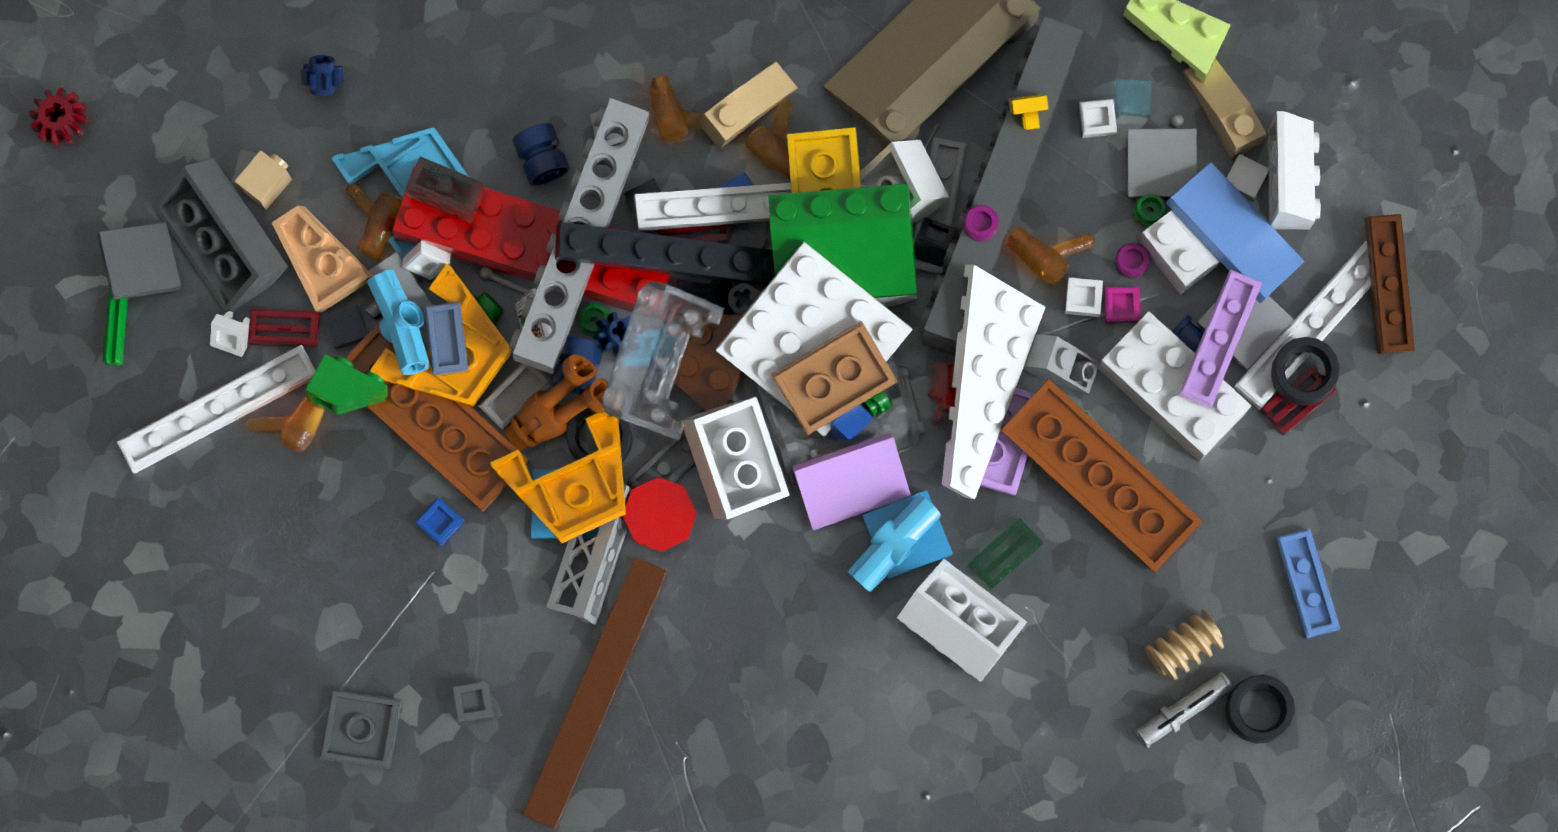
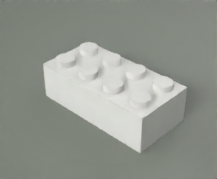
(1150, 370)

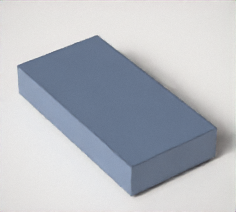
(447, 339)

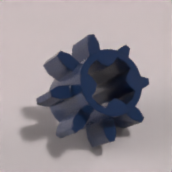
(322, 75)
(605, 336)

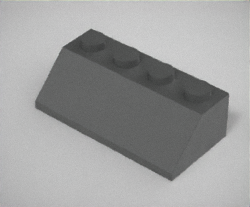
(219, 234)

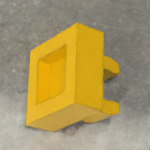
(1028, 107)

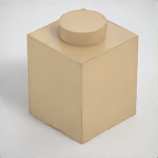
(264, 179)

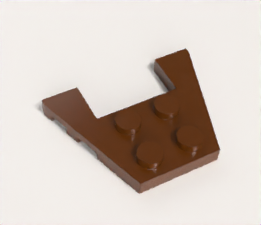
(705, 372)

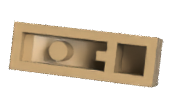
(746, 105)
(1227, 110)

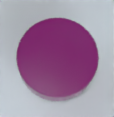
(980, 223)
(1132, 260)

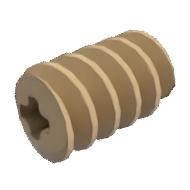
(1185, 646)

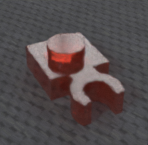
(943, 389)

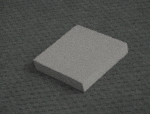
(1160, 161)
(1262, 328)

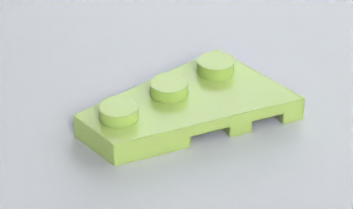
(1182, 29)

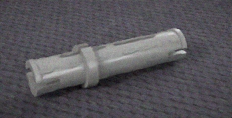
(1150, 733)

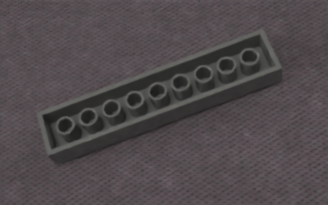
(1003, 177)

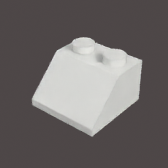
(908, 164)
(1178, 252)

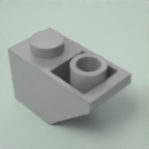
(1061, 363)

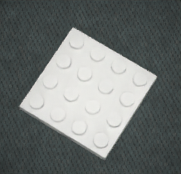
(800, 311)

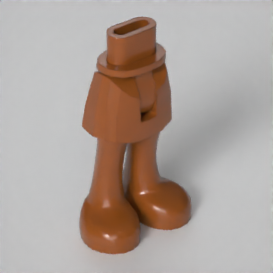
(541, 414)

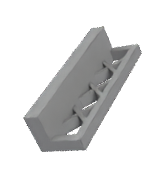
(597, 573)

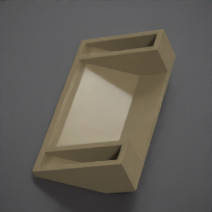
(924, 60)

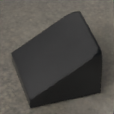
(933, 241)

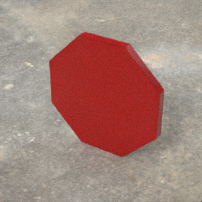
(659, 514)

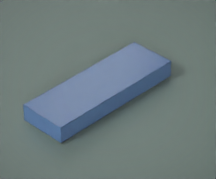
(1307, 583)

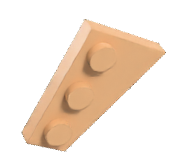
(319, 258)

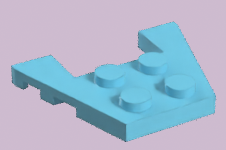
(397, 163)

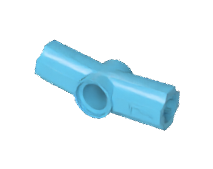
(400, 322)
(894, 542)

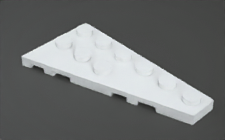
(986, 371)

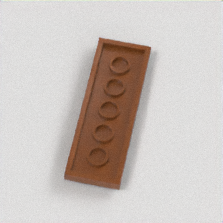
(439, 430)
(1101, 475)

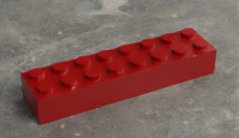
(513, 239)

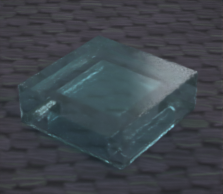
(1133, 98)

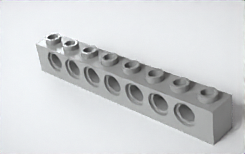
(630, 124)

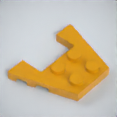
(484, 346)
(578, 494)

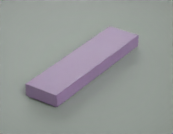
(1220, 339)

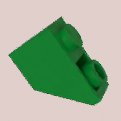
(343, 388)

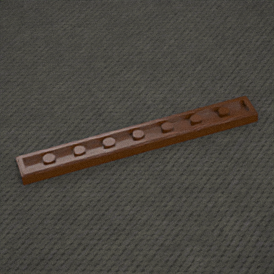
(595, 693)

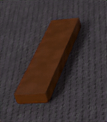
(1389, 284)

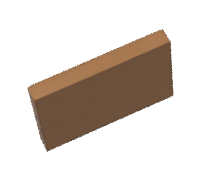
(834, 377)

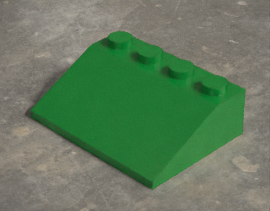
(856, 229)

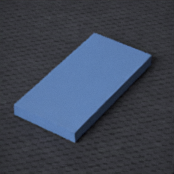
(1234, 230)

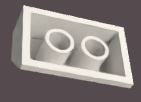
(1292, 172)
(735, 458)
(961, 620)

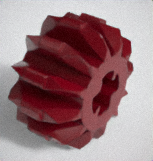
(50, 109)

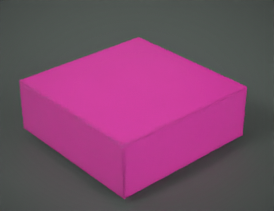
(1122, 304)

